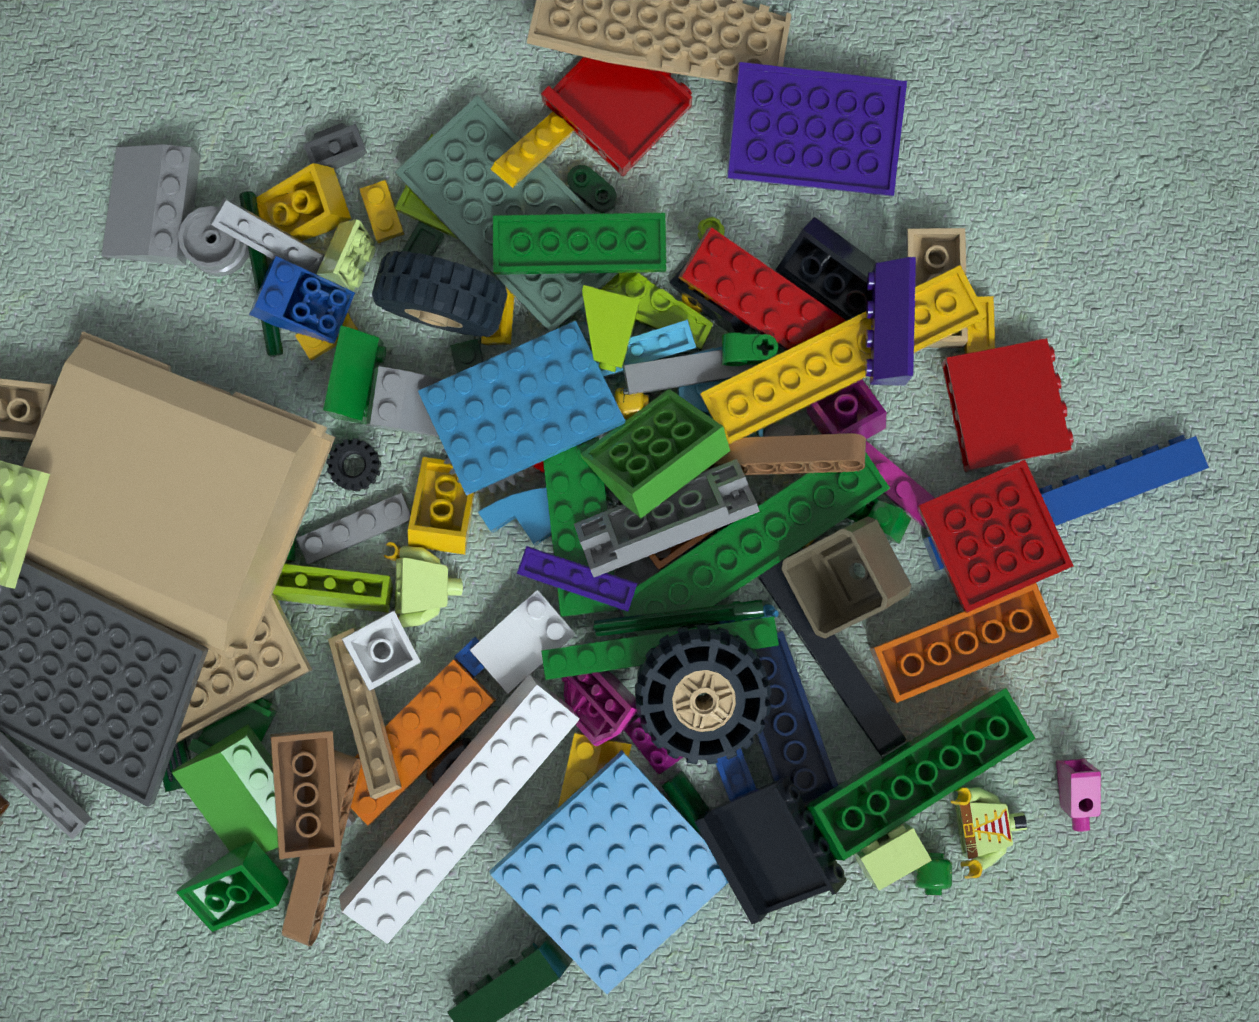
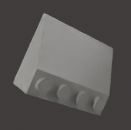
(149, 201)

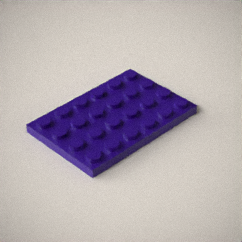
(816, 129)

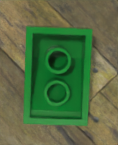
(235, 887)

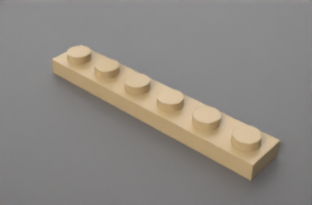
(365, 723)

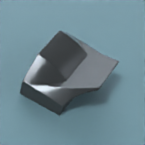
(336, 146)

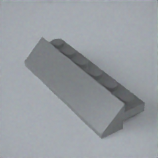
(697, 508)

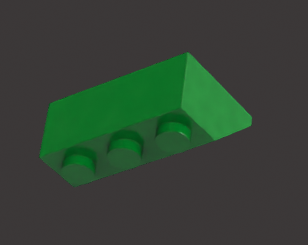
(352, 375)

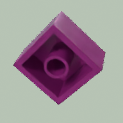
(849, 411)

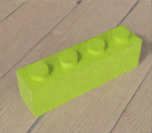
(334, 588)

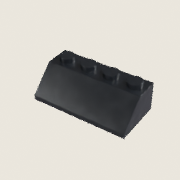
(829, 269)

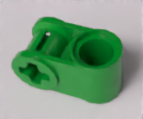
(741, 348)

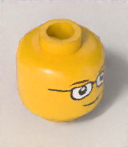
(630, 403)

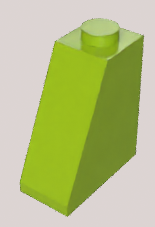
(609, 325)

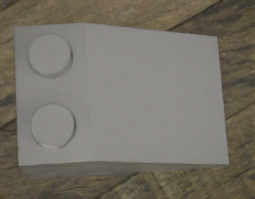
(397, 403)

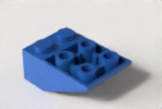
(301, 301)

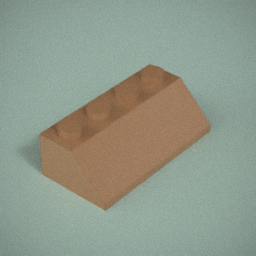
(305, 793)

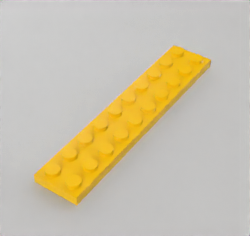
(833, 360)

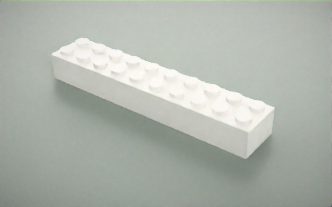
(457, 809)

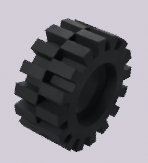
(337, 459)

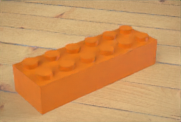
(963, 643)
(425, 731)

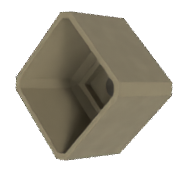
(830, 589)

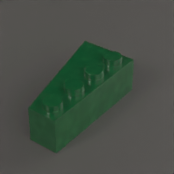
(513, 983)

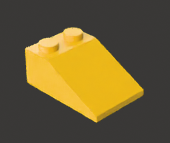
(305, 203)
(440, 510)

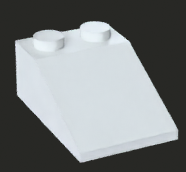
(516, 643)

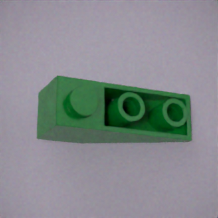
(890, 518)

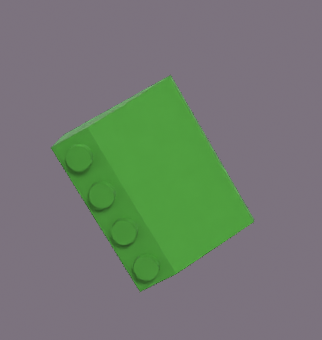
(657, 452)
(234, 789)

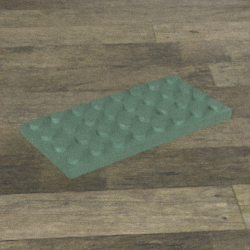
(460, 188)

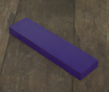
(576, 578)

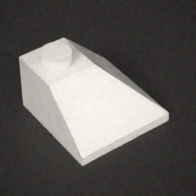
(381, 650)

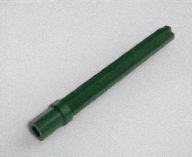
(735, 611)

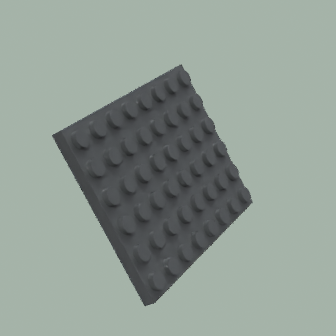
(93, 681)

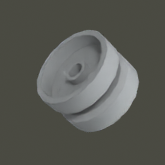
(208, 246)

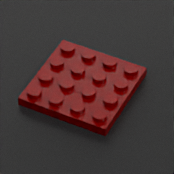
(995, 536)

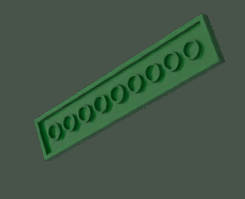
(756, 542)

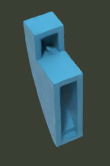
(529, 509)

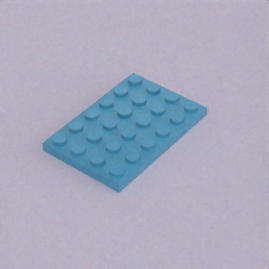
(521, 407)

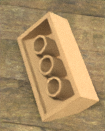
(936, 253)

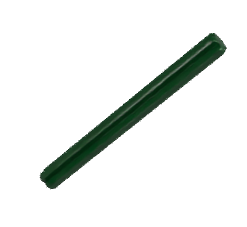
(259, 269)

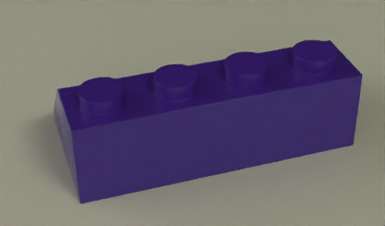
(891, 322)

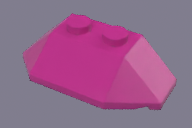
(600, 703)

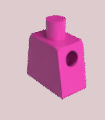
(1079, 791)

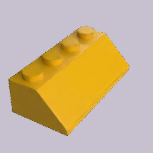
(586, 761)

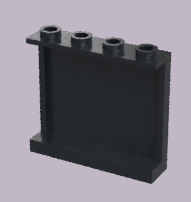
(770, 849)

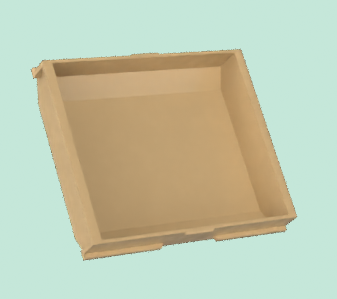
(170, 492)

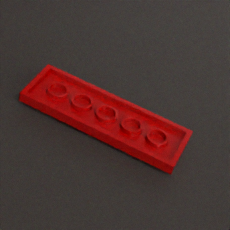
(755, 292)

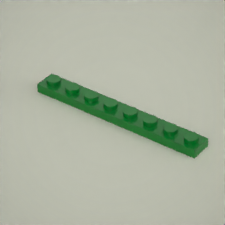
(632, 651)

